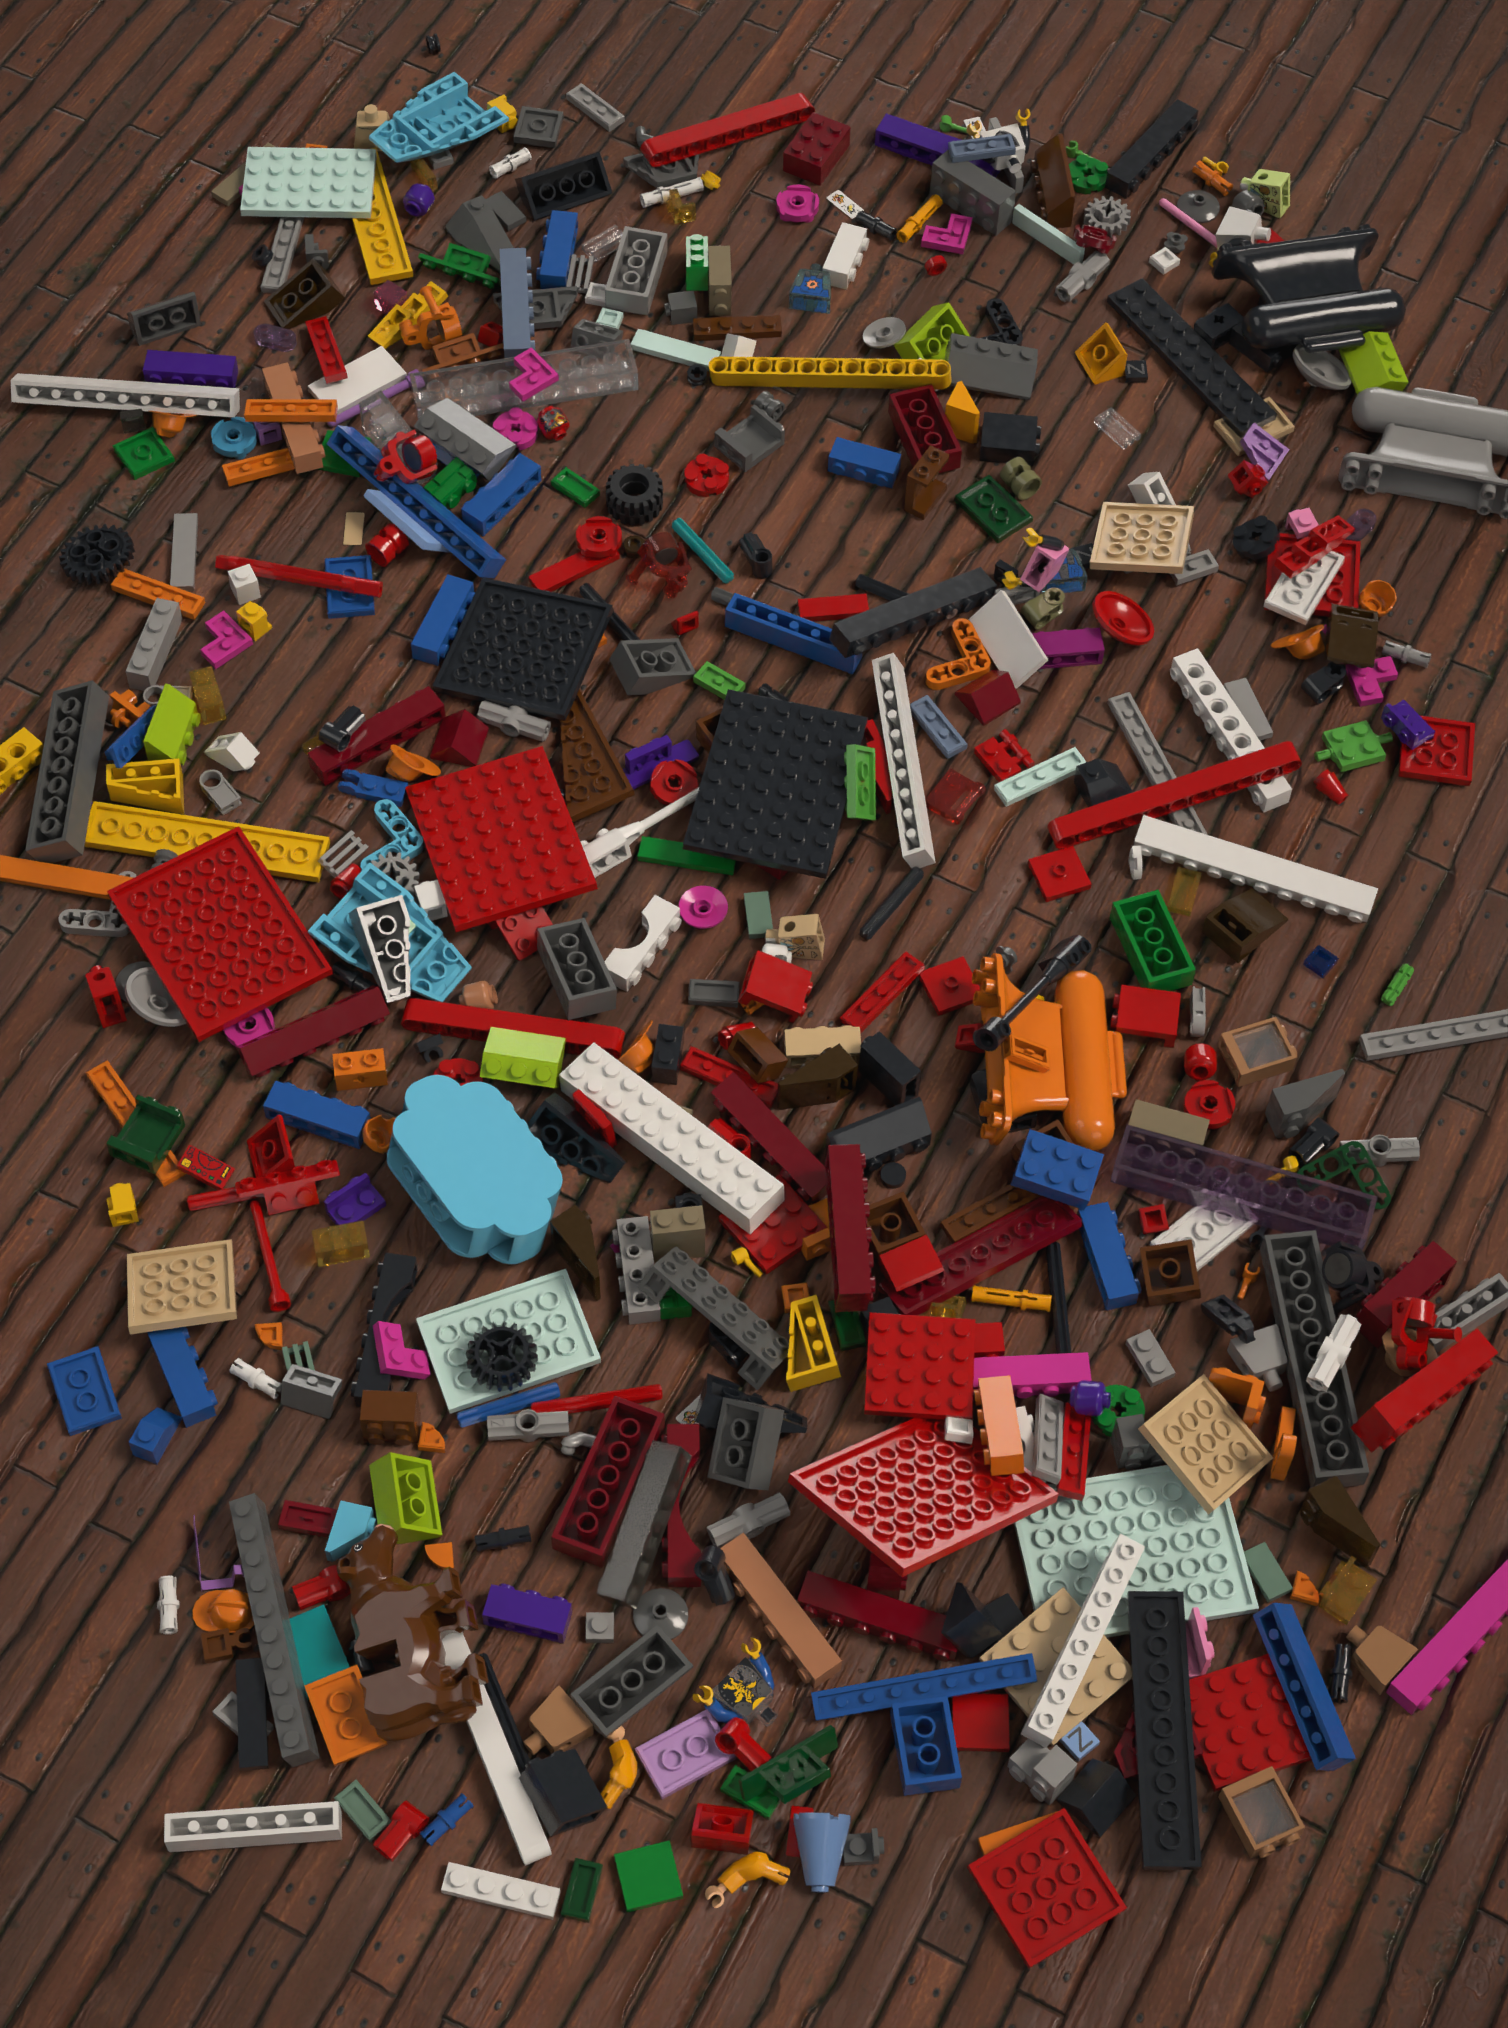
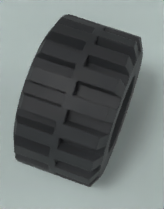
(634, 508)

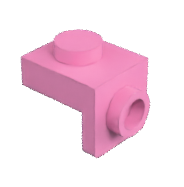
(1301, 522)

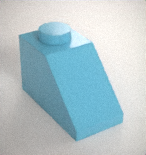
(350, 1526)

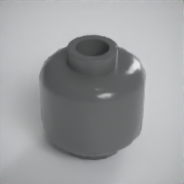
(1249, 200)

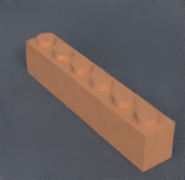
(299, 436)
(779, 1612)

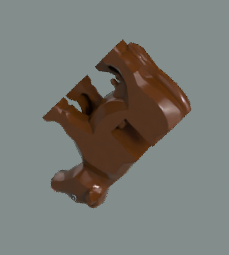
(409, 1625)

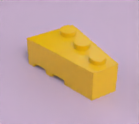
(148, 784)
(810, 1348)

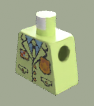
(1272, 188)

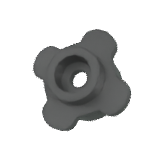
(1175, 242)
(1009, 957)

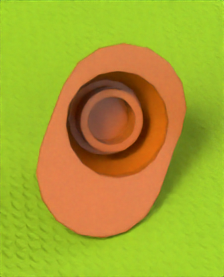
(169, 423)
(1303, 644)
(409, 766)
(640, 1052)
(223, 1610)

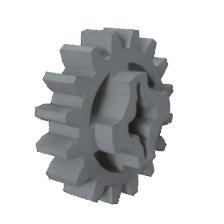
(1107, 215)
(401, 876)

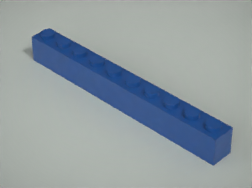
(418, 505)

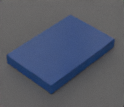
(347, 604)
(84, 1391)

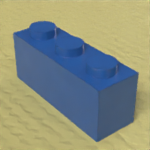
(864, 462)

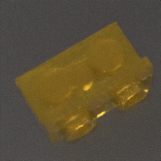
(1347, 1591)

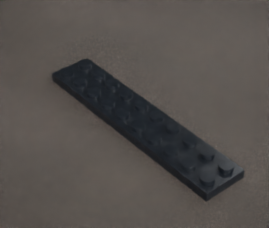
(1191, 357)
(1163, 1731)

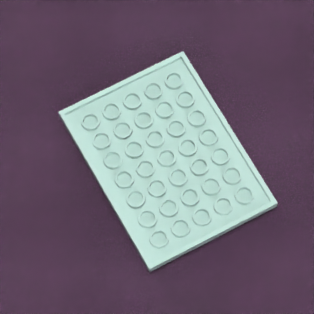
(1153, 1507)

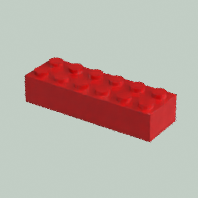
(1425, 1391)

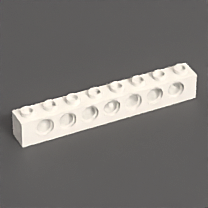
(1225, 722)
(1082, 1641)

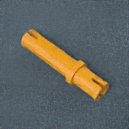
(914, 223)
(1011, 1298)

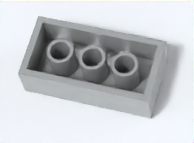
(636, 270)

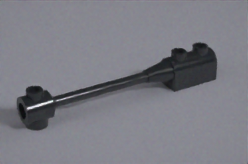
(1055, 965)

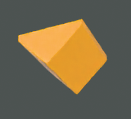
(1102, 355)
(963, 414)

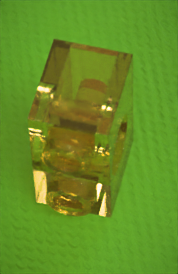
(207, 695)
(340, 1243)

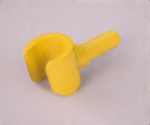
(1221, 166)
(1291, 1164)
(741, 1255)

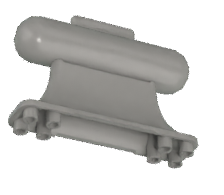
(1430, 448)

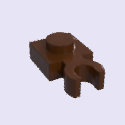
(220, 1644)

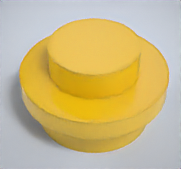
(710, 180)

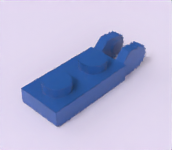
(373, 787)

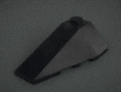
(573, 1140)

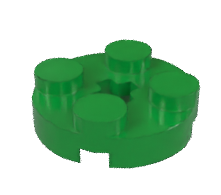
(1097, 174)
(1124, 1397)

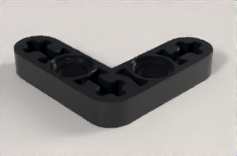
(1002, 334)

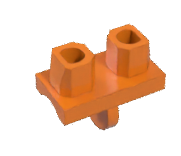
(124, 710)

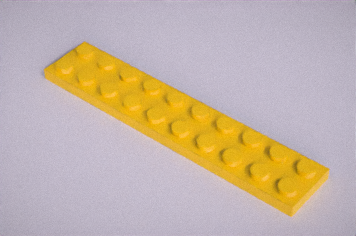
(146, 831)

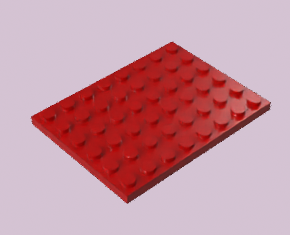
(500, 839)
(219, 933)
(918, 1494)

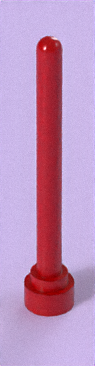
(279, 1299)

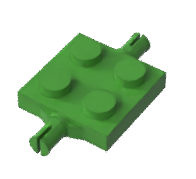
(1353, 746)

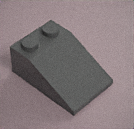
(650, 664)
(1298, 1103)

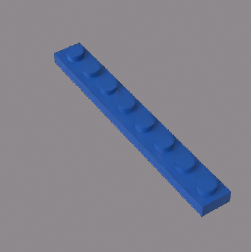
(937, 1683)

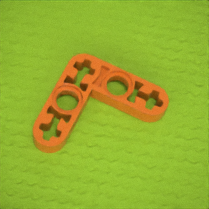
(966, 663)
(1284, 1444)

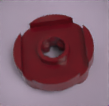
(1094, 237)

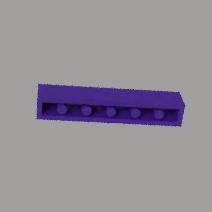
(918, 142)

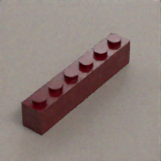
(378, 733)
(313, 1030)
(772, 1136)
(875, 1615)

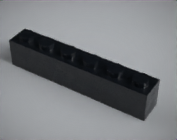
(1151, 149)

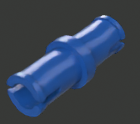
(446, 1819)

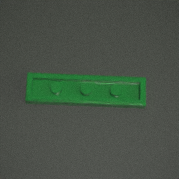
(672, 854)

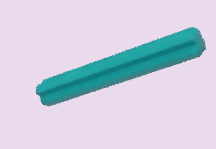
(702, 550)

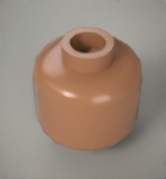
(479, 995)

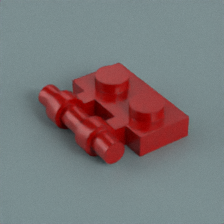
(998, 761)

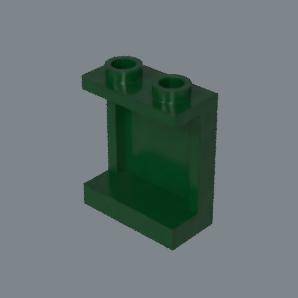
(147, 1134)

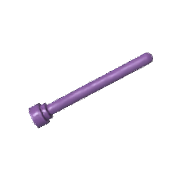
(355, 410)

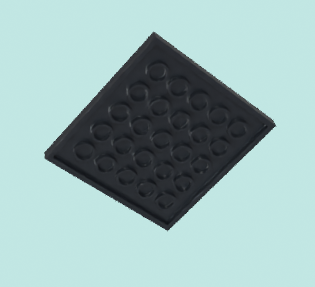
(523, 648)

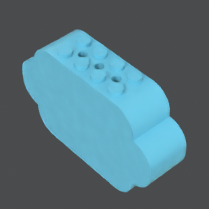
(474, 1169)

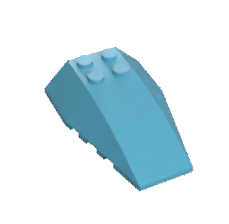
(435, 121)
(433, 961)

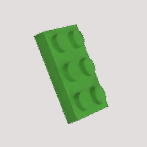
(860, 782)

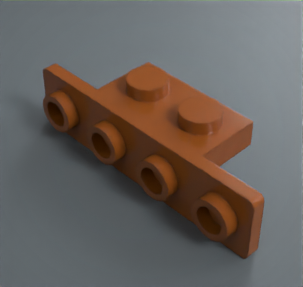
(462, 352)

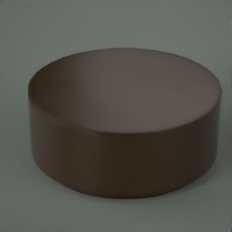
(632, 545)

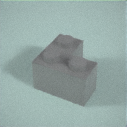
(1042, 1770)

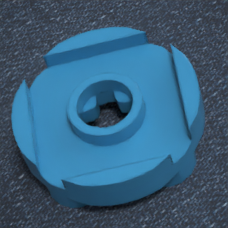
(237, 447)

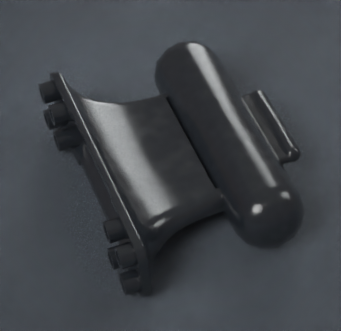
(1311, 291)

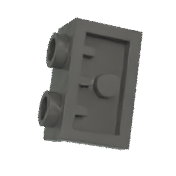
(592, 333)

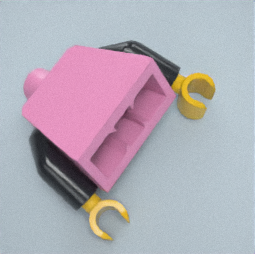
(1043, 563)

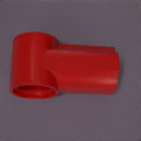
(735, 1139)
(321, 1588)
(736, 1740)
(405, 1824)

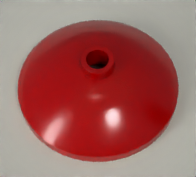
(1122, 618)

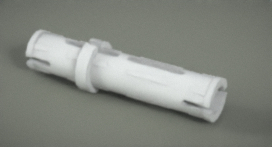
(662, 194)

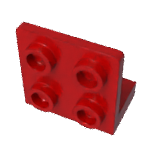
(521, 930)

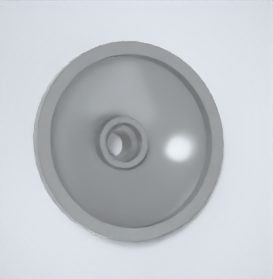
(1321, 369)
(151, 999)

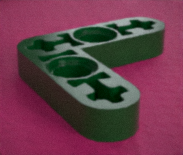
(1345, 1163)

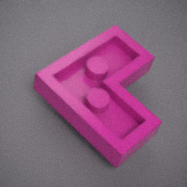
(950, 239)
(535, 377)
(229, 640)
(1366, 680)
(394, 1357)

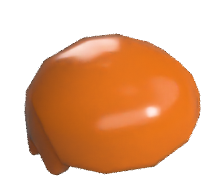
(1378, 597)
(378, 1133)

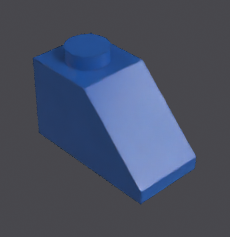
(154, 1434)

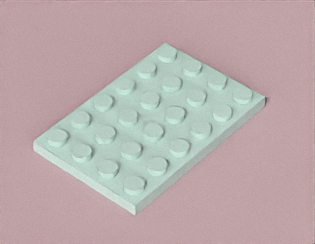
(308, 182)
(542, 1306)

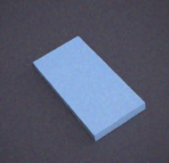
(403, 521)

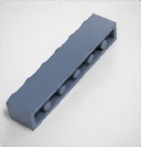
(516, 301)

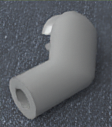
(575, 1440)

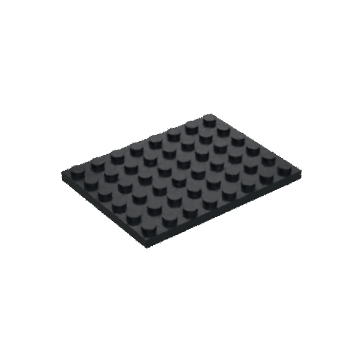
(774, 784)

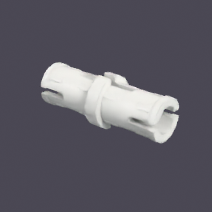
(510, 163)
(256, 1378)
(168, 1605)

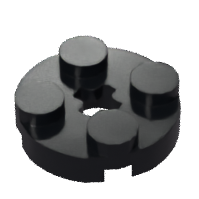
(1253, 528)

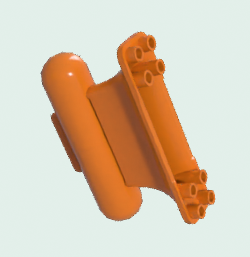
(1083, 1057)

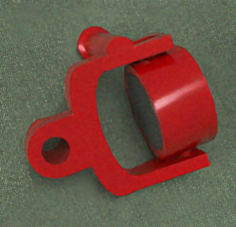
(417, 454)
(1421, 1315)

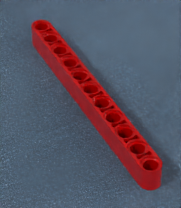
(1174, 794)

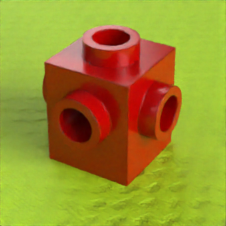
(1248, 478)

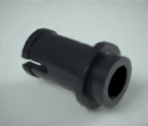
(364, 1664)

